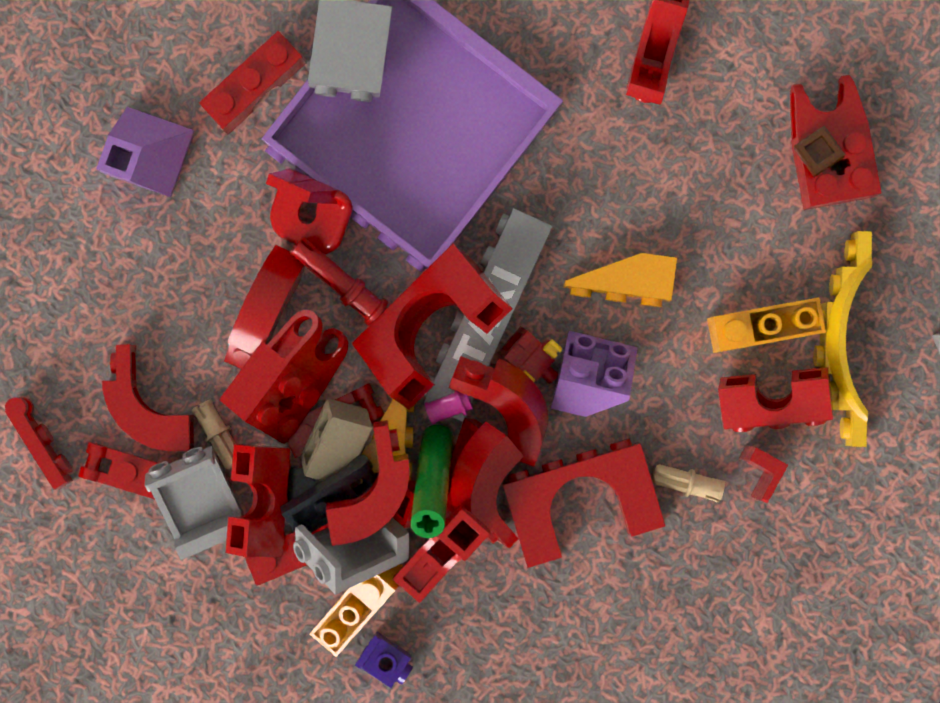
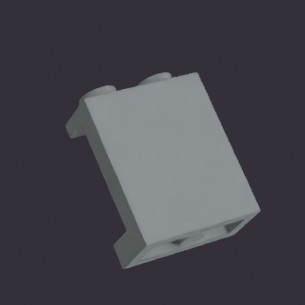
(349, 49)
(194, 499)
(353, 562)

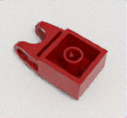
(852, 133)
(285, 377)

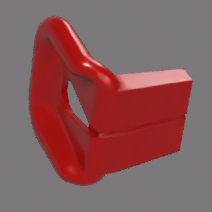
(332, 212)

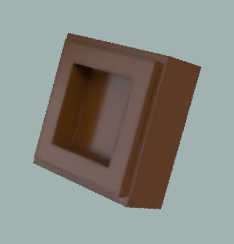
(819, 151)

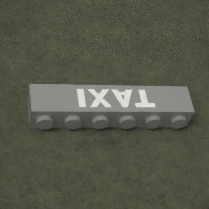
(508, 270)

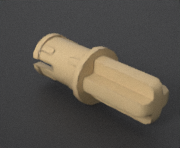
(216, 431)
(688, 482)

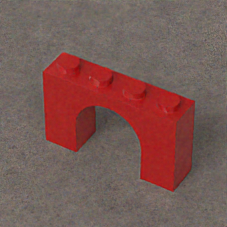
(390, 339)
(621, 468)

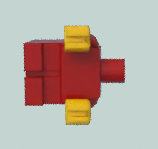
(531, 355)

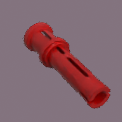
(351, 290)

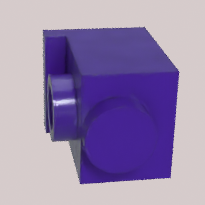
(383, 647)

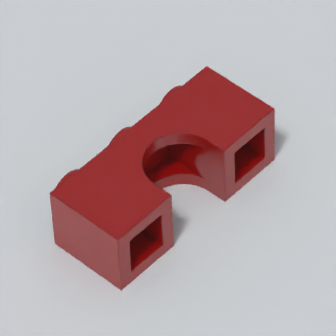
(241, 90)
(746, 407)
(262, 527)

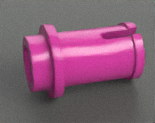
(448, 406)

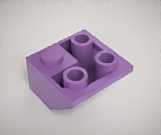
(145, 151)
(593, 375)

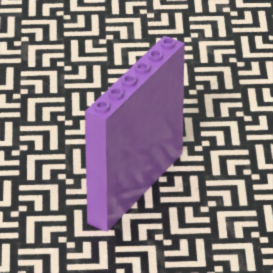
(432, 143)

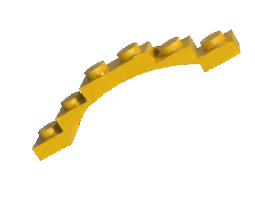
(832, 345)

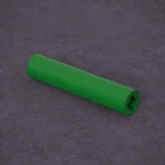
(432, 482)

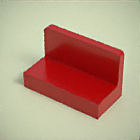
(772, 474)

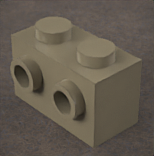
(336, 439)

